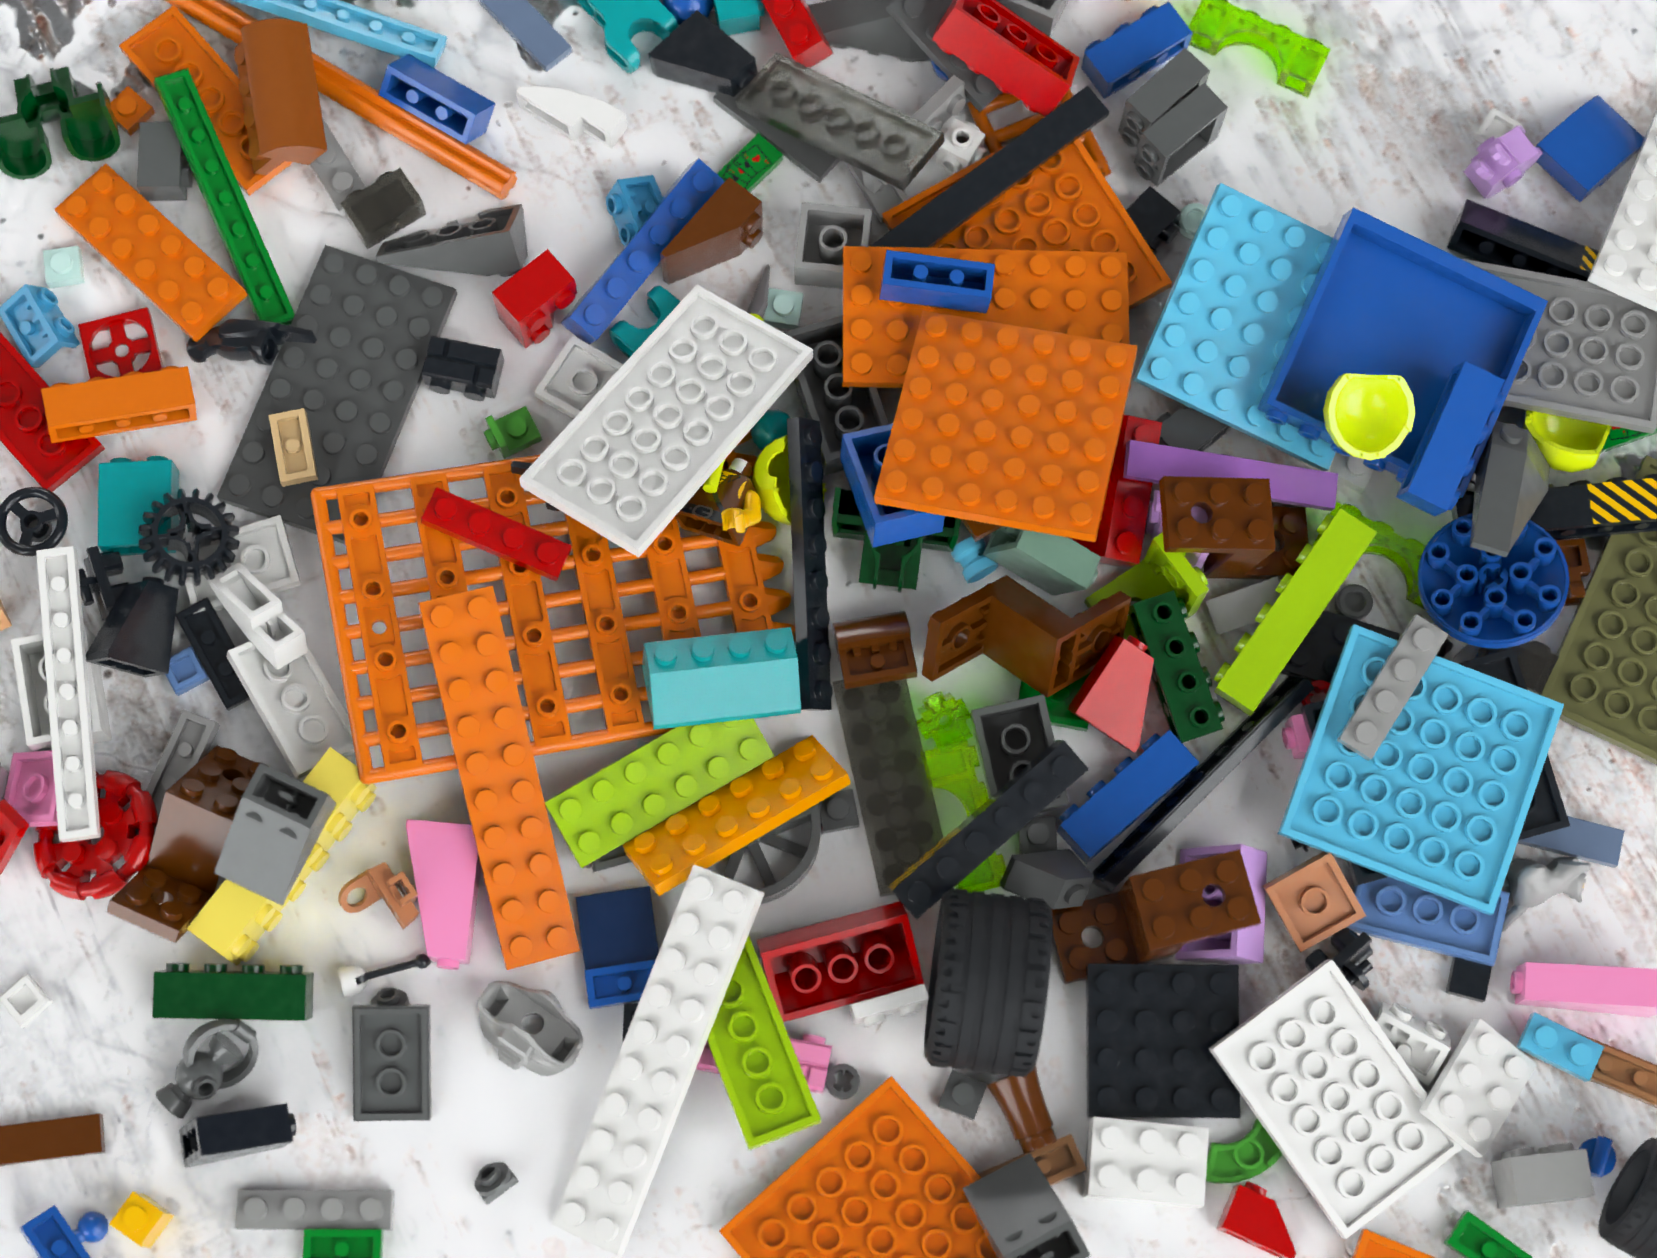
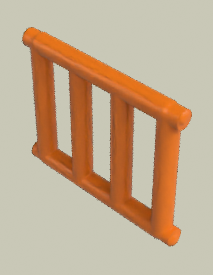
(994, 138)

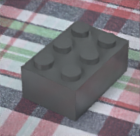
(1010, 739)

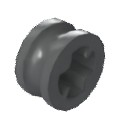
(831, 1080)

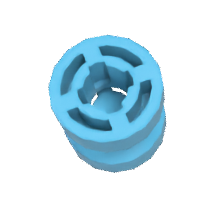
(971, 558)

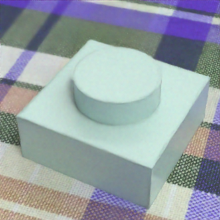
(63, 267)
(783, 308)

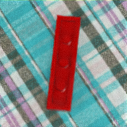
(496, 534)

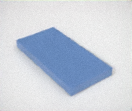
(1429, 921)

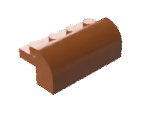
(279, 94)

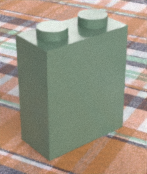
(1044, 559)

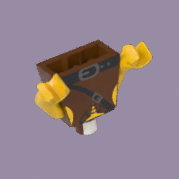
(726, 512)

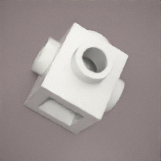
(961, 147)

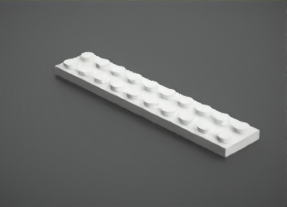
(657, 1060)

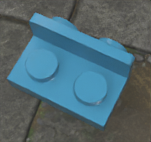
(632, 203)
(37, 324)

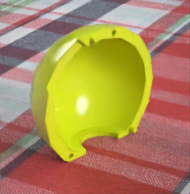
(1369, 414)
(1567, 442)
(772, 480)

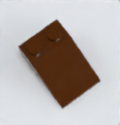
(715, 233)

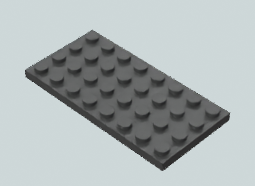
(351, 382)

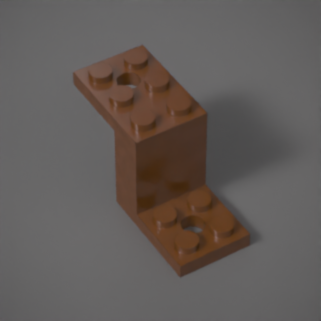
(1238, 526)
(1023, 635)
(186, 846)
(1156, 915)

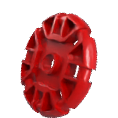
(117, 841)

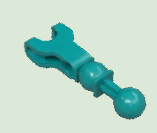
(625, 19)
(661, 304)

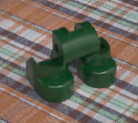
(84, 120)
(891, 563)

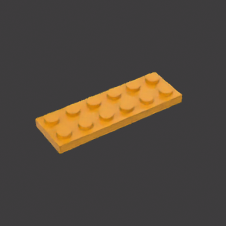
(736, 814)

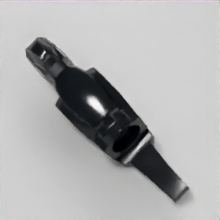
(247, 341)

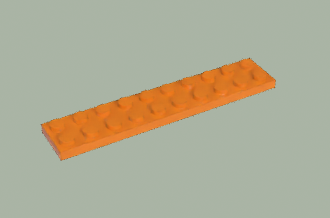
(499, 777)

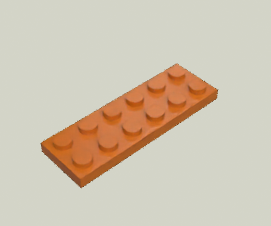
(175, 45)
(151, 252)

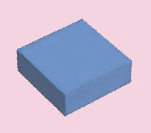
(186, 671)

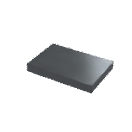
(391, 1062)

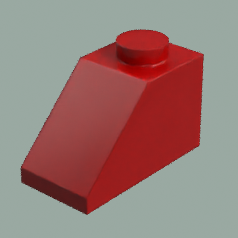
(1256, 1221)

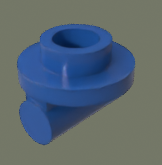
(1600, 1155)

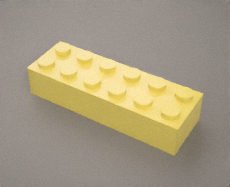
(239, 917)

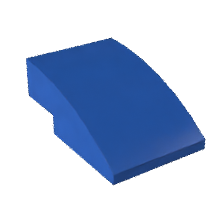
(1588, 148)

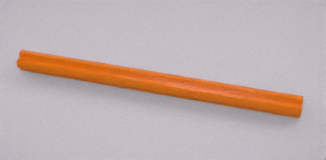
(368, 104)

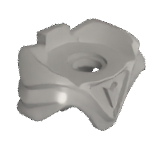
(546, 1053)

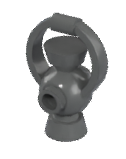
(202, 1072)

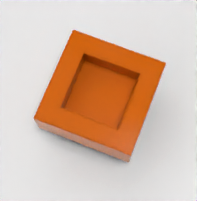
(130, 110)

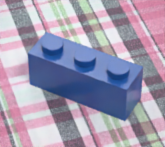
(1135, 49)
(436, 99)
(937, 281)

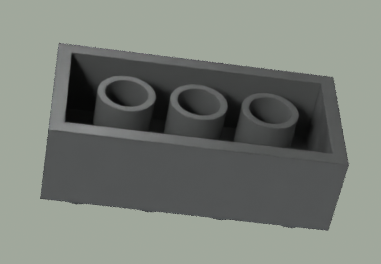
(824, 398)

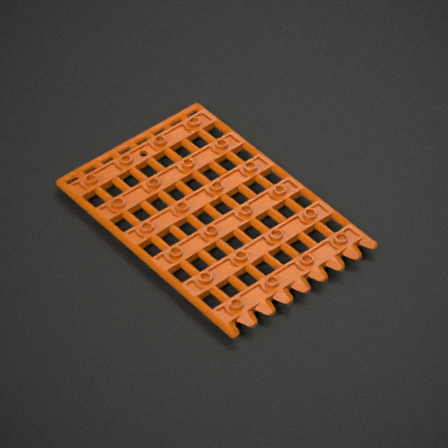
(527, 607)

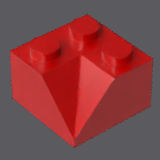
(532, 295)

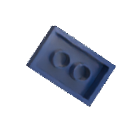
(862, 462)

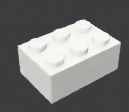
(33, 696)
(1146, 1162)

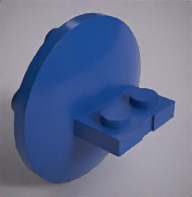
(1490, 596)

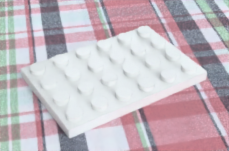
(1335, 1098)

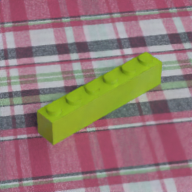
(1294, 612)

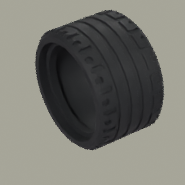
(988, 982)

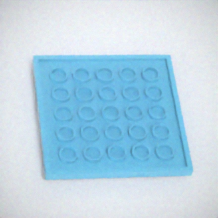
(1235, 316)
(1443, 787)

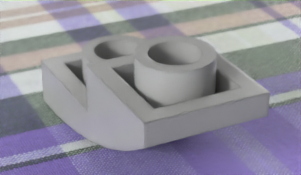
(1242, 606)

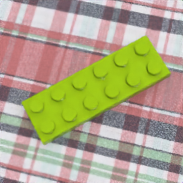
(654, 784)
(759, 1059)

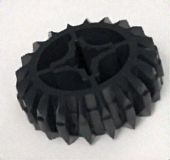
(173, 538)

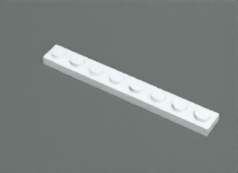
(68, 694)

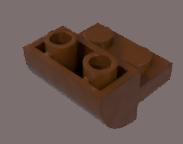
(875, 649)

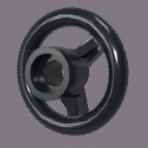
(41, 530)

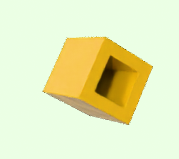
(141, 1219)

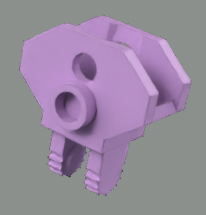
(1502, 162)

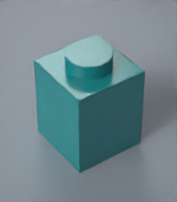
(738, 15)

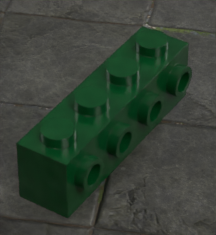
(1176, 670)
(233, 994)

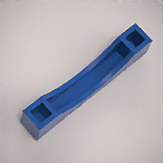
(642, 253)

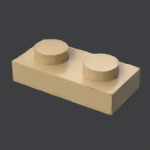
(293, 447)

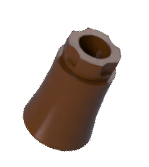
(1024, 1110)

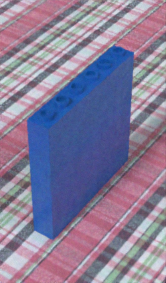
(1402, 311)

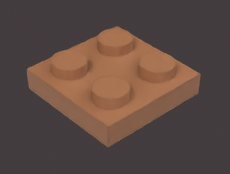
(1314, 900)

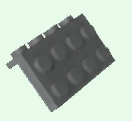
(920, 21)

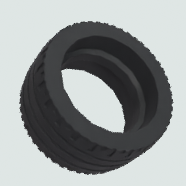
(1631, 1205)

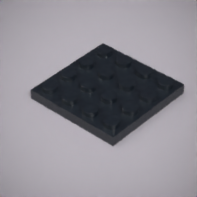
(1153, 1039)

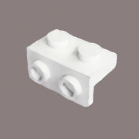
(875, 1009)

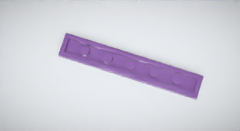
(1287, 483)

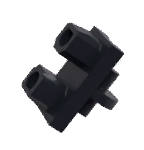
(99, 568)
(1350, 960)

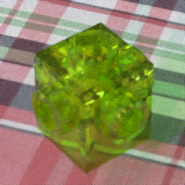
(950, 730)

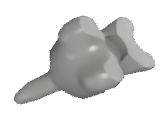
(1536, 883)

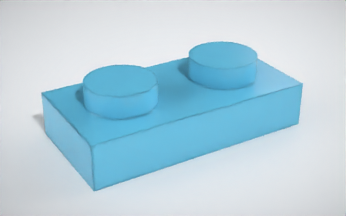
(1560, 1047)

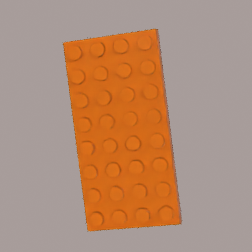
(1031, 289)

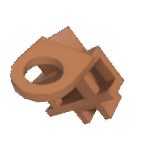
(382, 884)

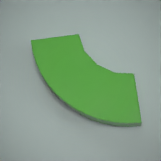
(1242, 1158)

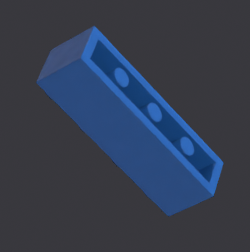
(1451, 438)
(1127, 796)

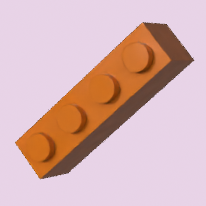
(119, 404)

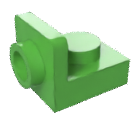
(512, 432)

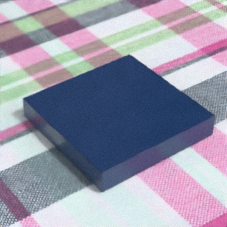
(617, 927)

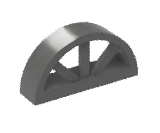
(772, 889)

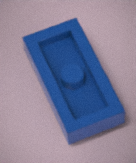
(617, 984)

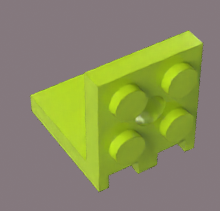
(1154, 576)

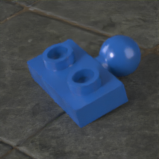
(53, 1238)

